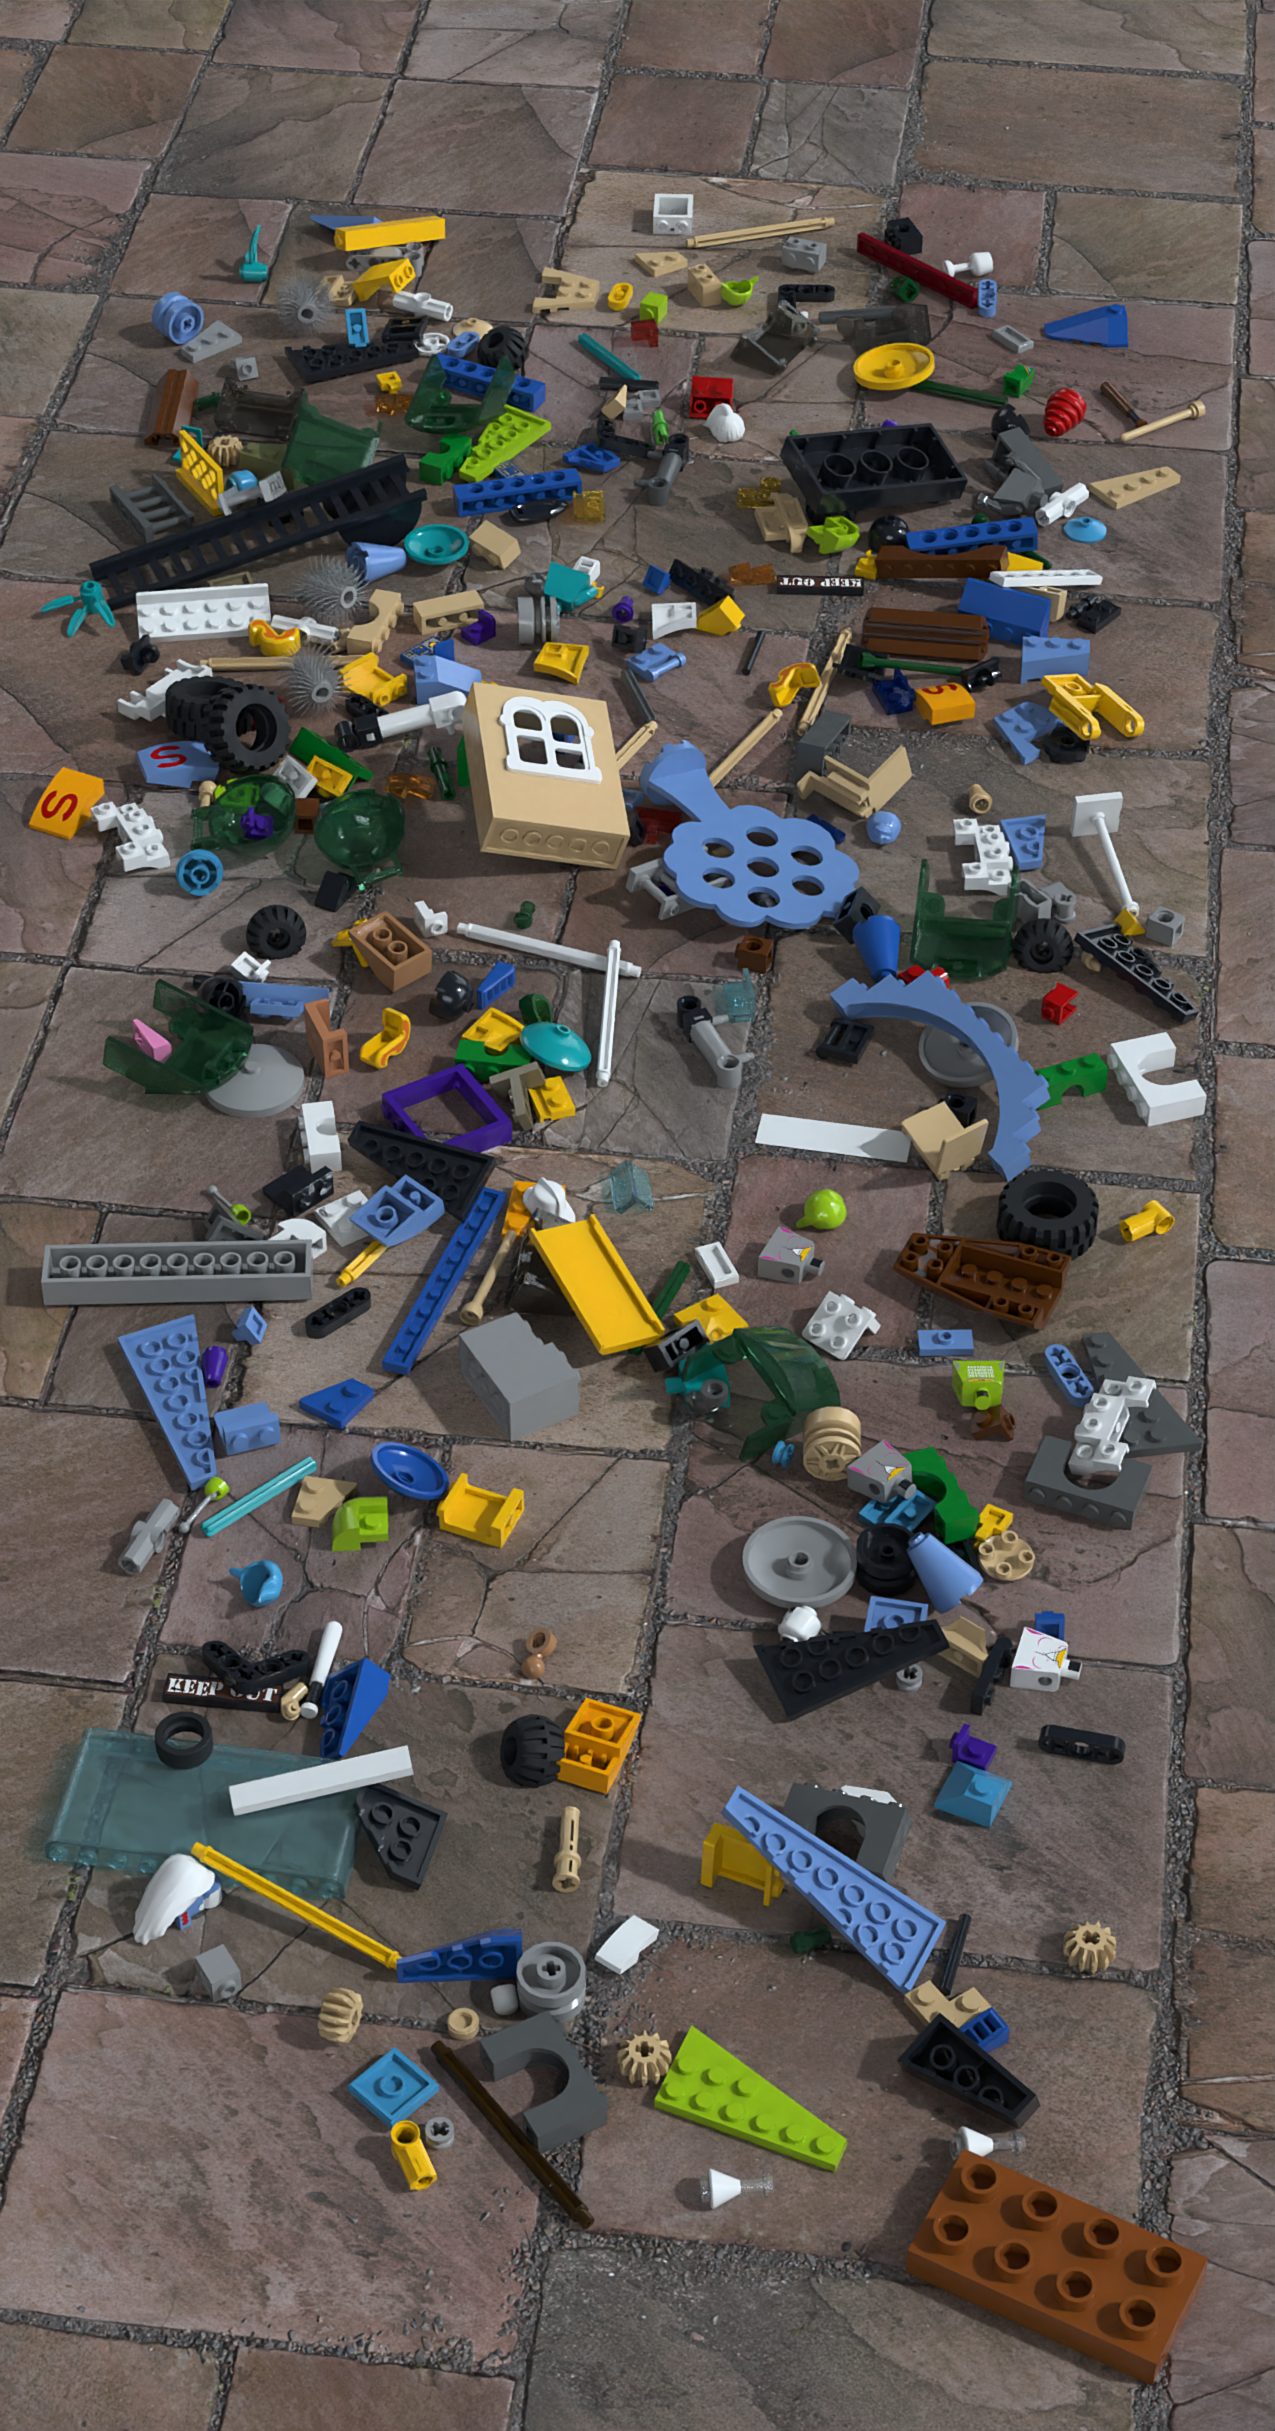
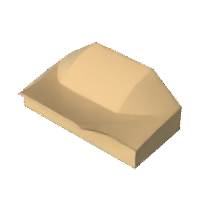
(966, 1646)

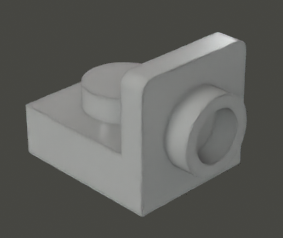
(245, 367)

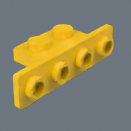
(331, 779)

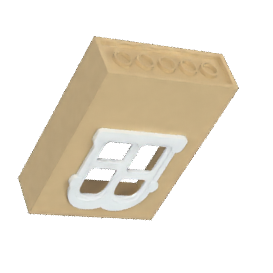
(542, 807)

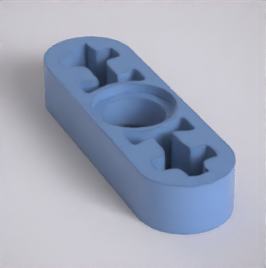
(987, 298)
(1068, 1365)

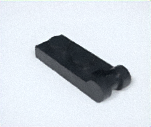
(991, 1674)

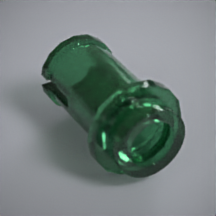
(207, 401)
(523, 918)
(810, 1939)

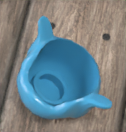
(260, 1582)

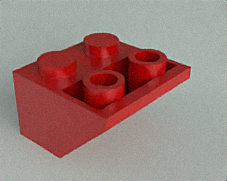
(709, 392)

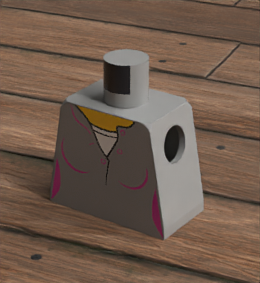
(788, 1258)
(881, 1474)

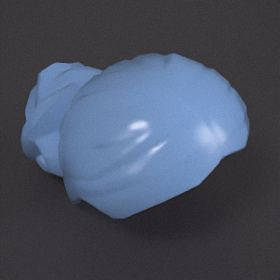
(883, 827)

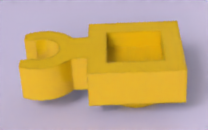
(867, 567)

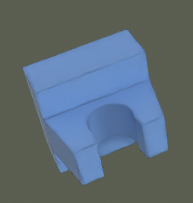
(250, 1327)

